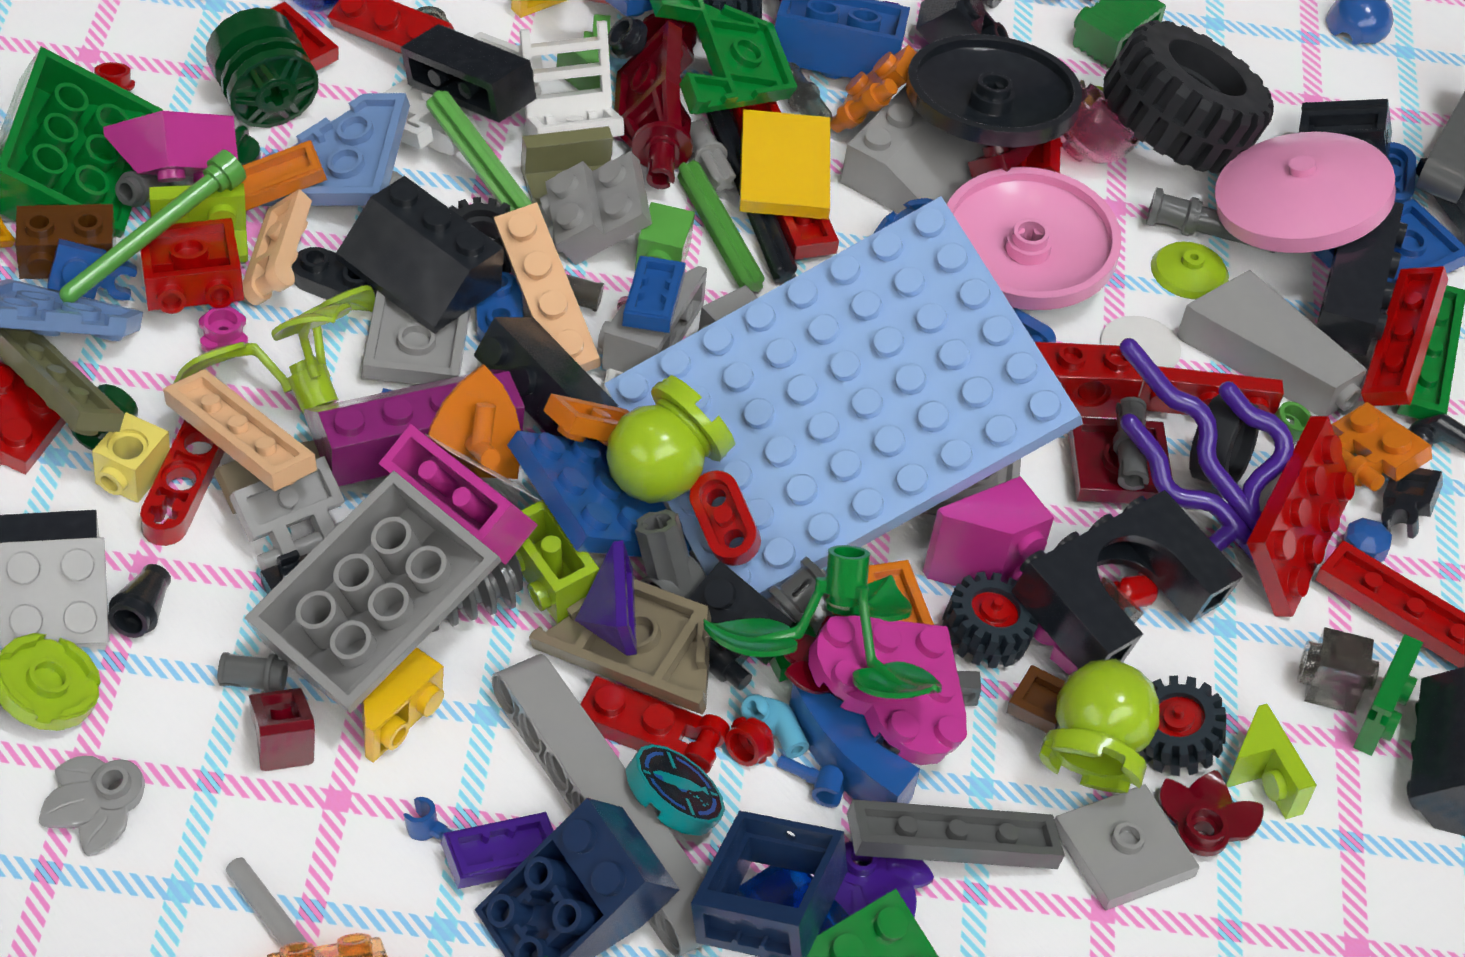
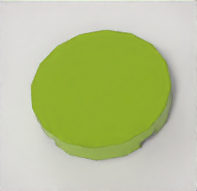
(47, 682)

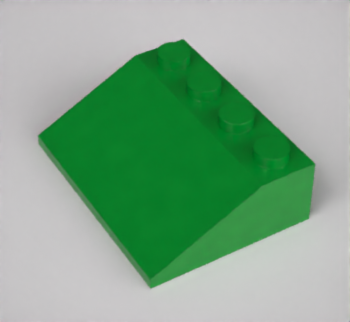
(56, 139)

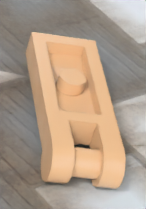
(276, 248)

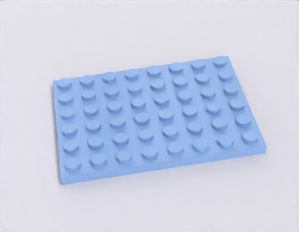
(862, 393)

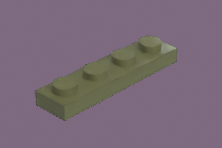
(59, 382)

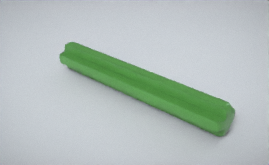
(476, 150)
(720, 226)

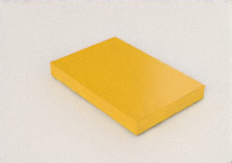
(785, 164)

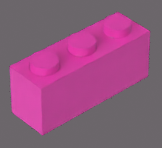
(459, 493)

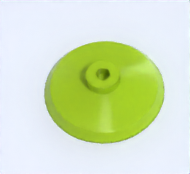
(1188, 269)

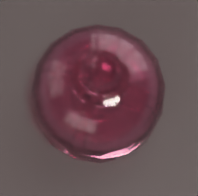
(1097, 131)

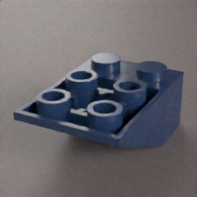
(579, 888)

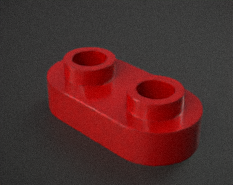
(727, 520)

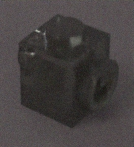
(1337, 669)

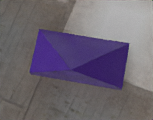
(611, 602)

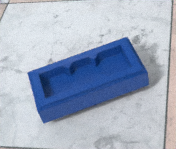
(654, 294)

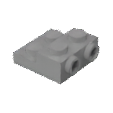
(596, 206)

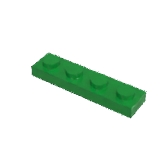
(1437, 372)

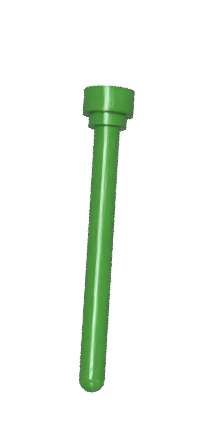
(222, 173)

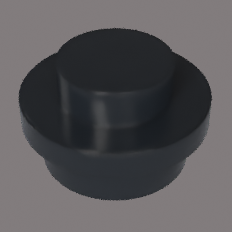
(627, 37)

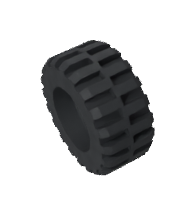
(1187, 96)

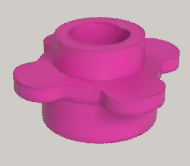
(222, 328)

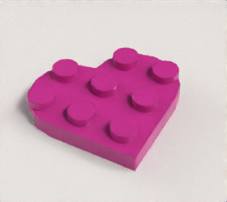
(919, 726)

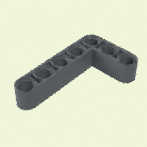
(1445, 166)

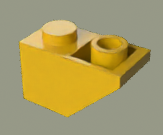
(400, 701)

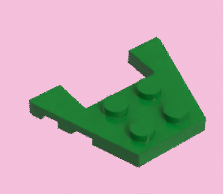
(742, 54)

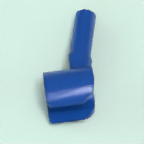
(827, 781)
(428, 825)

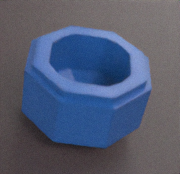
(1369, 537)

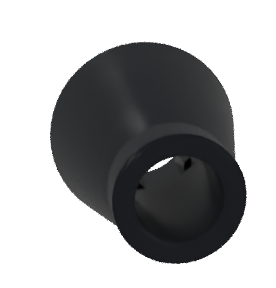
(139, 603)

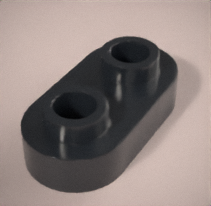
(323, 275)

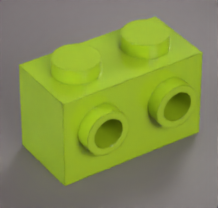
(552, 566)

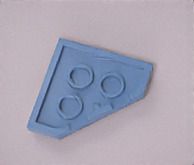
(356, 149)
(45, 314)

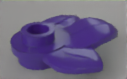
(880, 876)

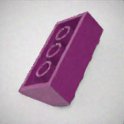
(363, 429)

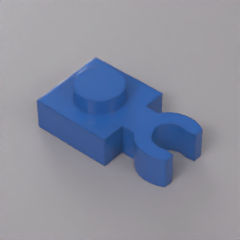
(73, 258)

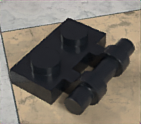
(729, 600)

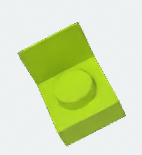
(1272, 757)

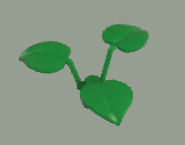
(848, 596)

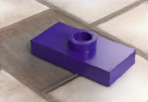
(493, 849)

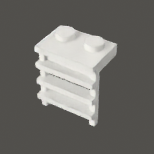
(573, 108)

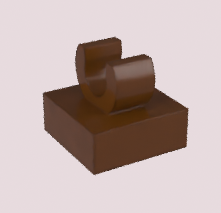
(1036, 699)

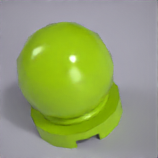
(663, 446)
(1104, 721)

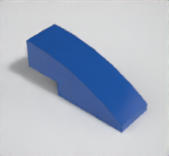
(846, 742)

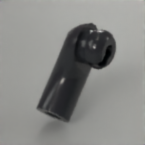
(1440, 428)

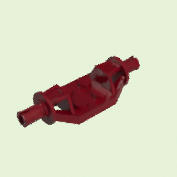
(650, 99)

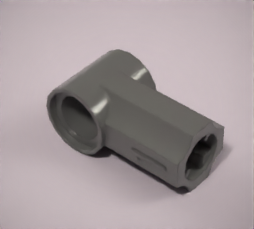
(666, 554)

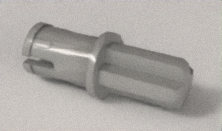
(711, 156)

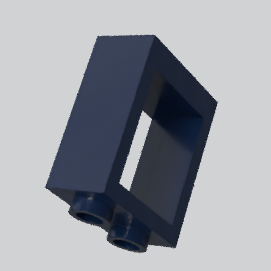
(763, 926)

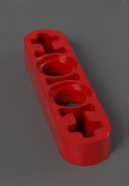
(183, 502)

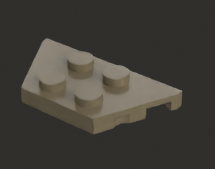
(670, 647)

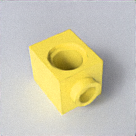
(130, 459)

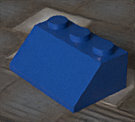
(840, 35)

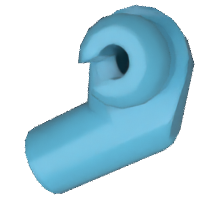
(780, 720)

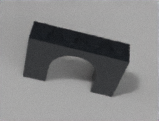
(1148, 536)

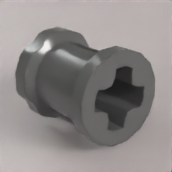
(787, 593)

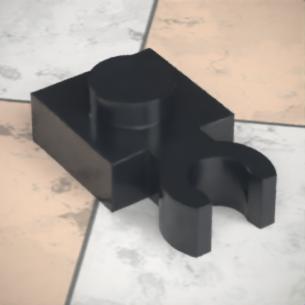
(1411, 497)

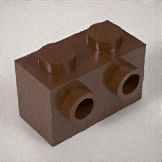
(43, 225)

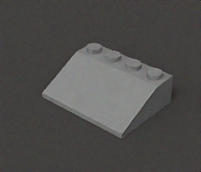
(906, 158)
(371, 591)

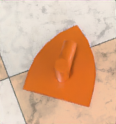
(479, 424)

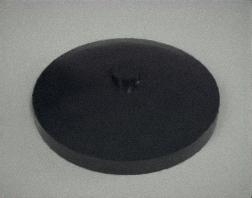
(993, 90)

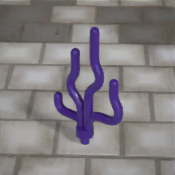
(1243, 506)

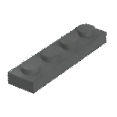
(954, 834)

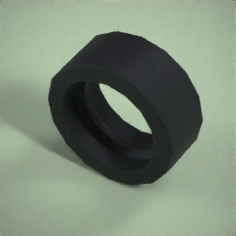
(1234, 442)

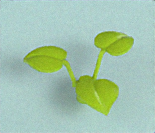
(310, 376)

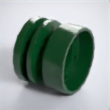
(261, 67)

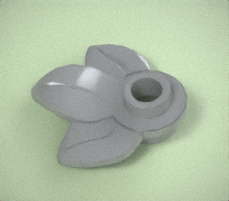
(89, 804)

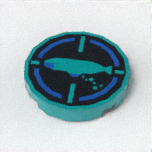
(676, 788)

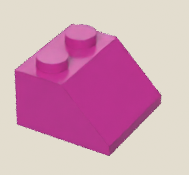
(172, 142)
(987, 534)

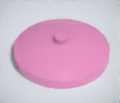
(1305, 192)
(1039, 235)

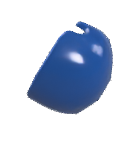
(1362, 19)

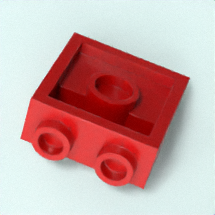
(193, 266)

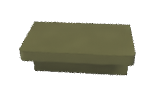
(555, 152)

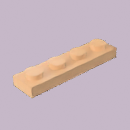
(545, 282)
(240, 430)

